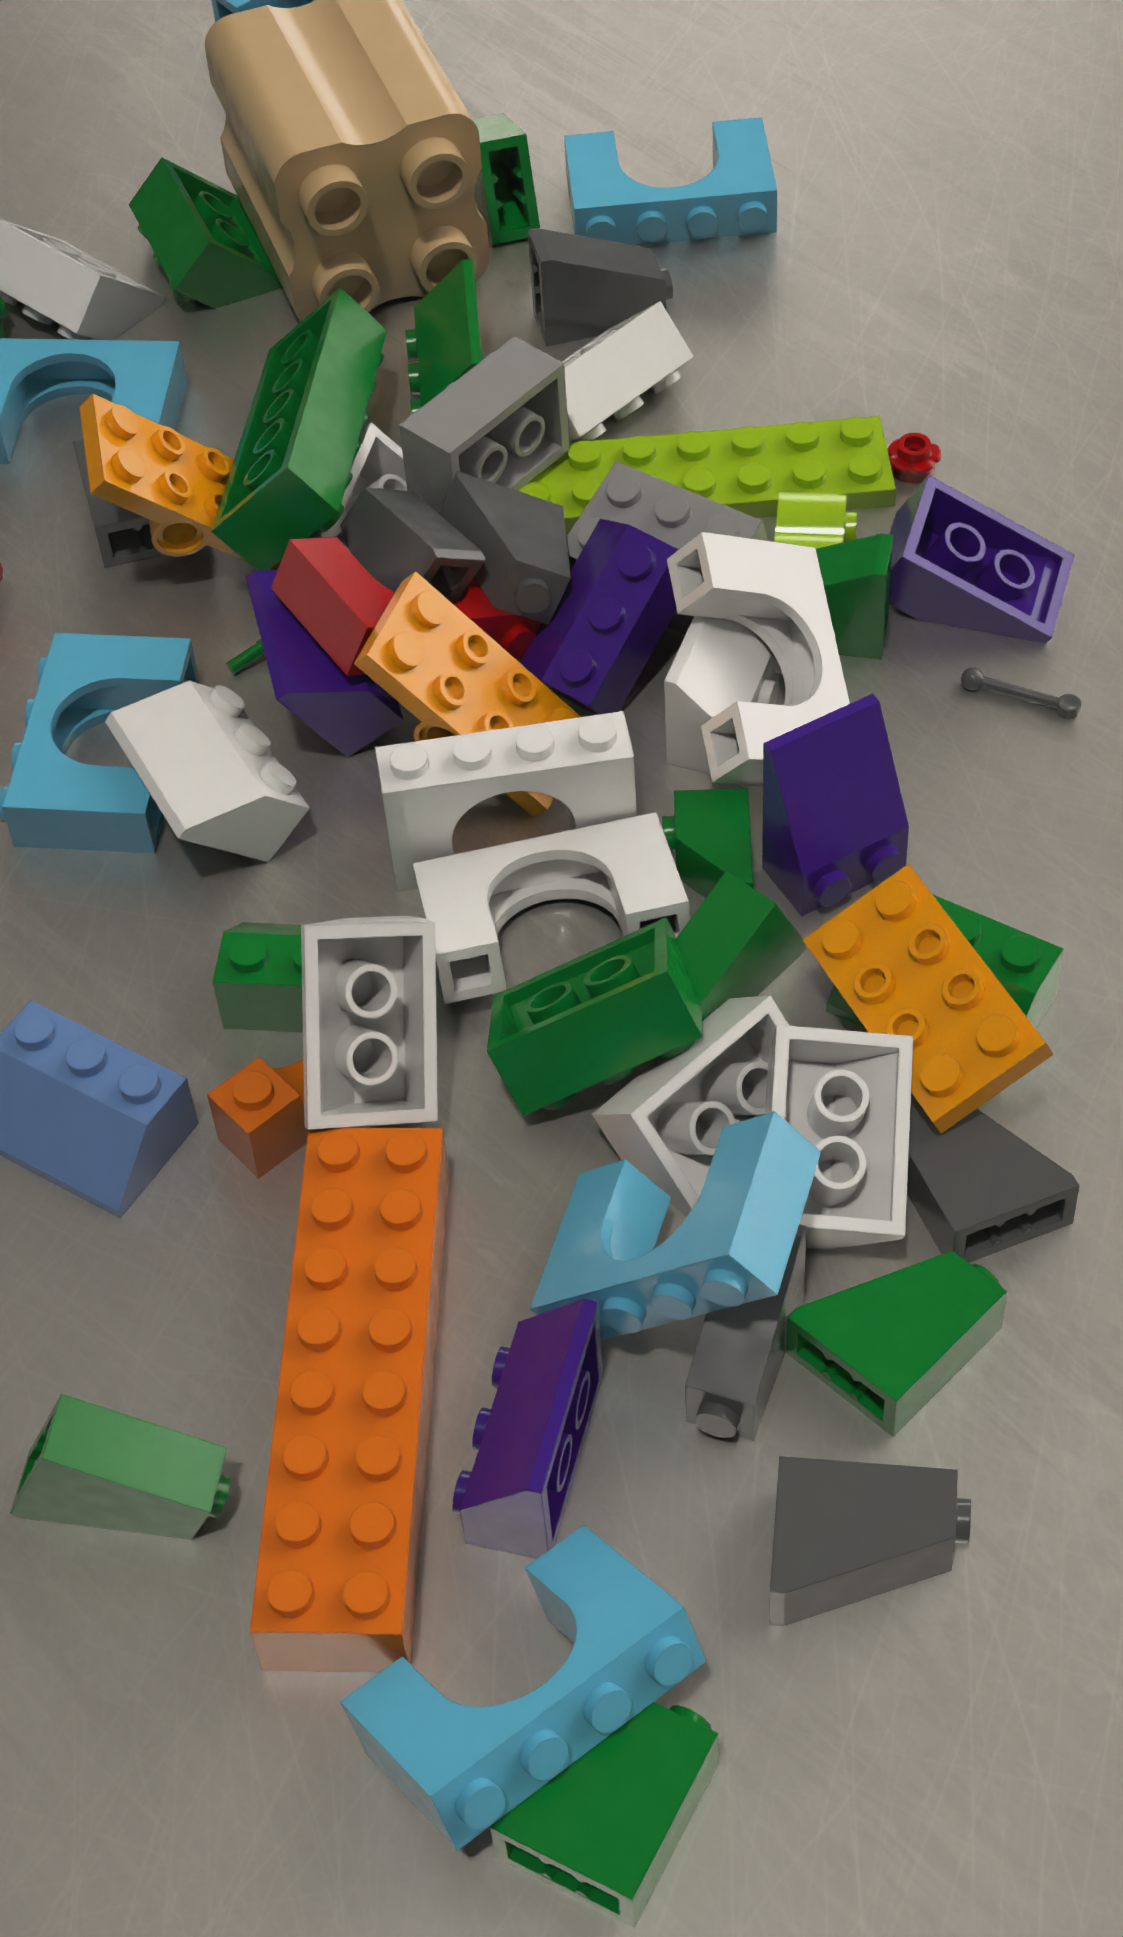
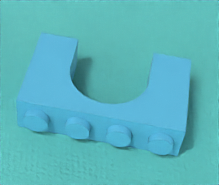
(728, 202)
(130, 373)
(78, 804)
(717, 1259)
(481, 1762)

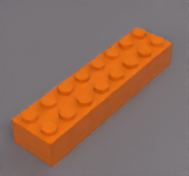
(353, 1404)

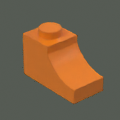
(261, 1114)

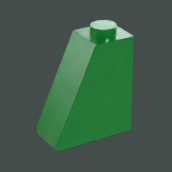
(505, 182)
(858, 593)
(736, 944)
(898, 1335)
(120, 1474)
(615, 1812)

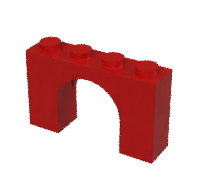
(344, 602)

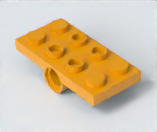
(156, 476)
(454, 674)
(920, 977)

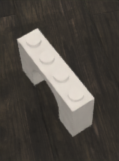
(781, 599)
(439, 779)
(475, 892)

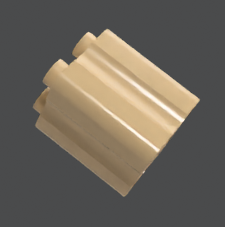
(347, 149)

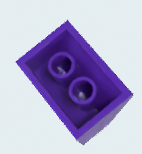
(606, 619)
(309, 682)
(532, 1432)

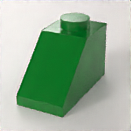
(710, 836)

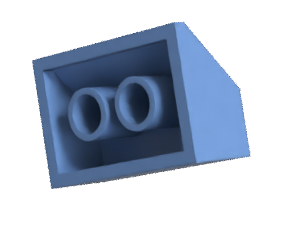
(87, 1109)

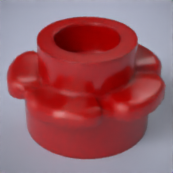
(913, 457)

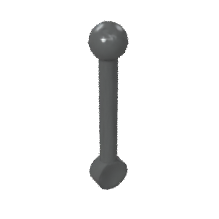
(1067, 706)

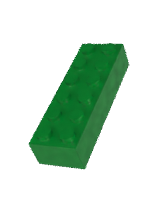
(301, 432)

